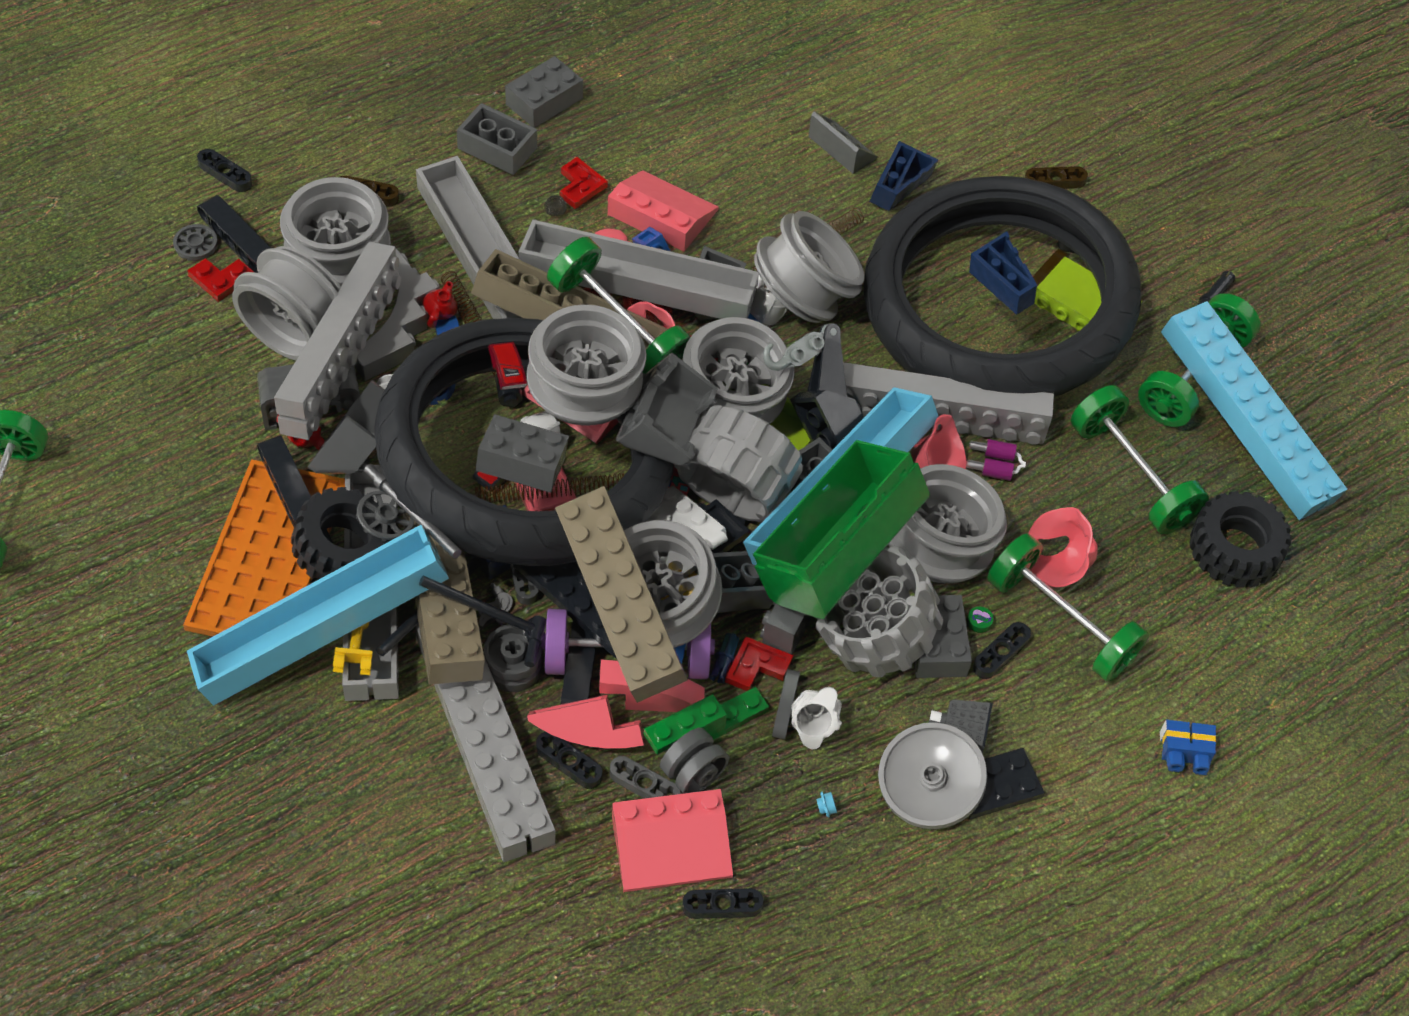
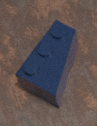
(902, 175)
(1004, 274)

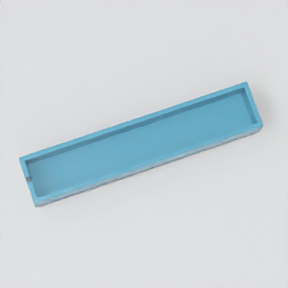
(1253, 410)
(893, 423)
(315, 615)

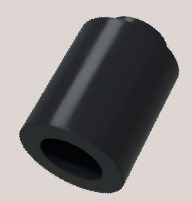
(508, 397)

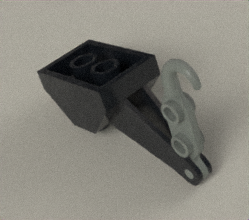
(825, 406)

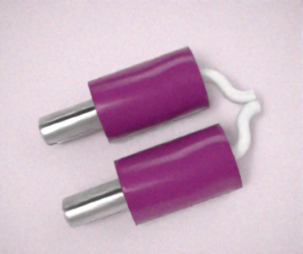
(997, 450)

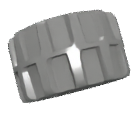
(740, 463)
(904, 636)

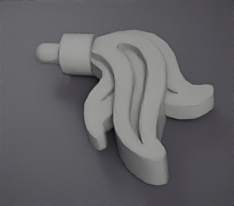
(502, 601)

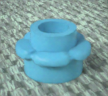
(826, 804)

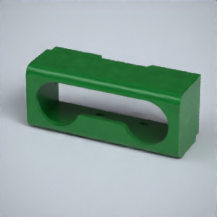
(840, 528)

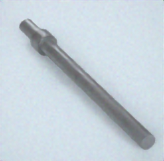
(381, 483)

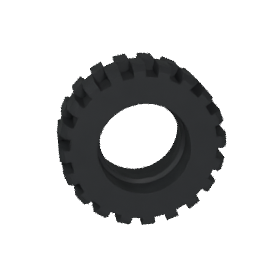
(329, 510)
(1247, 515)

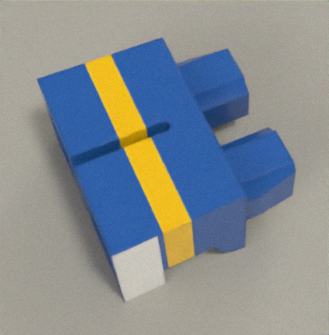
(1188, 745)

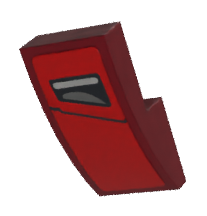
(508, 365)

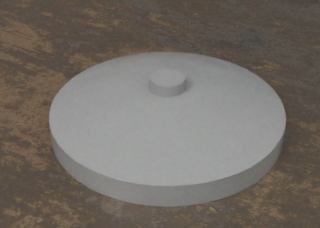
(932, 775)

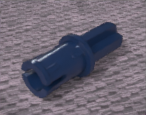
(724, 657)

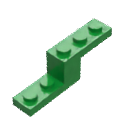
(707, 714)

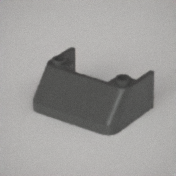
(352, 438)

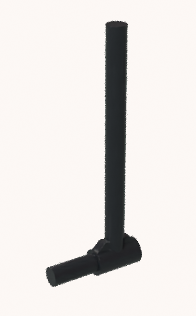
(533, 628)

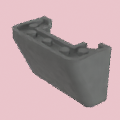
(272, 378)
(667, 411)

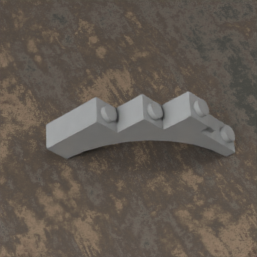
(395, 338)

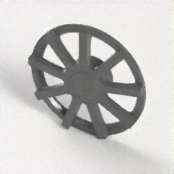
(385, 515)

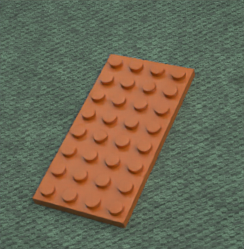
(252, 556)

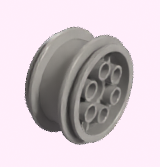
(344, 215)
(809, 267)
(284, 299)
(734, 344)
(586, 345)
(955, 526)
(686, 550)

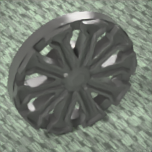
(195, 242)

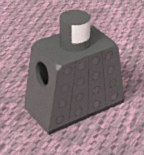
(967, 716)

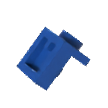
(651, 238)

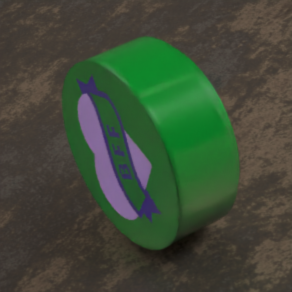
(980, 619)

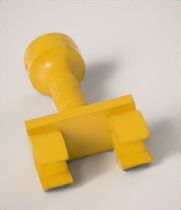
(354, 654)

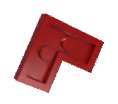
(584, 185)
(216, 282)
(756, 658)

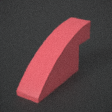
(671, 700)
(588, 724)

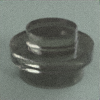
(555, 206)

